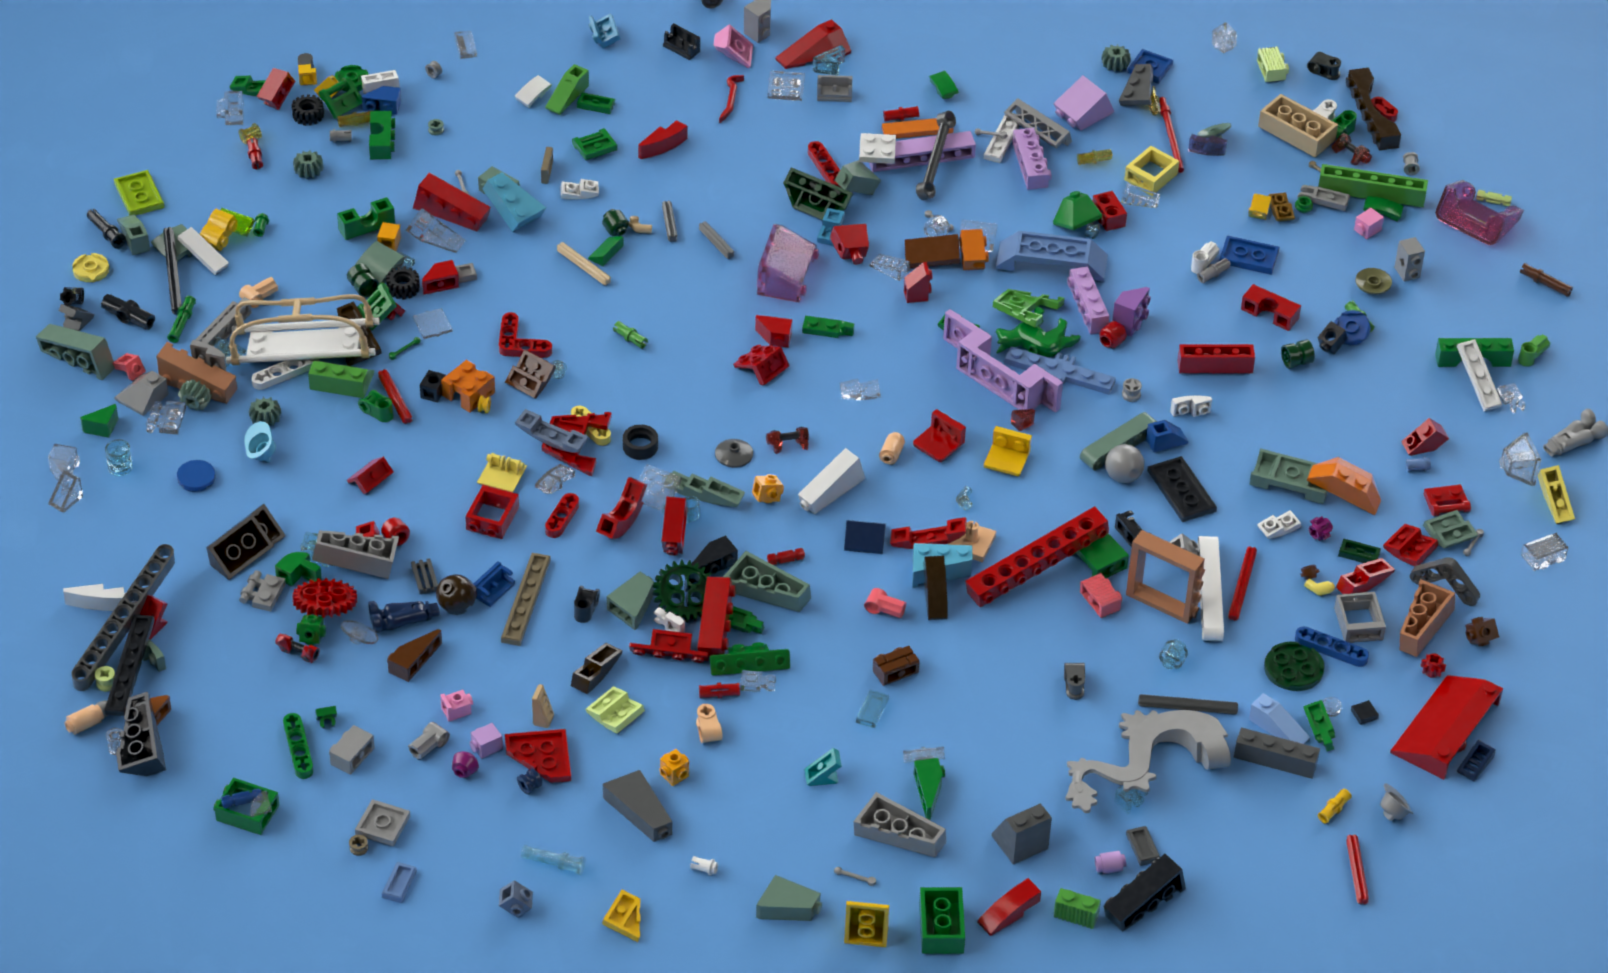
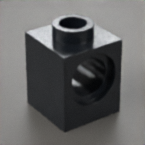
(1332, 331)
(431, 386)

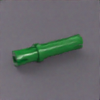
(184, 313)

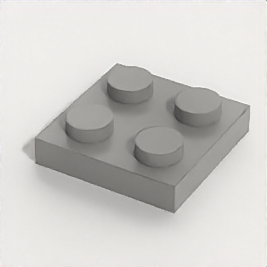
(382, 822)

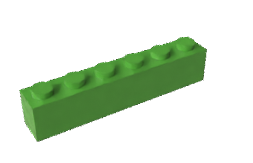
(1375, 184)

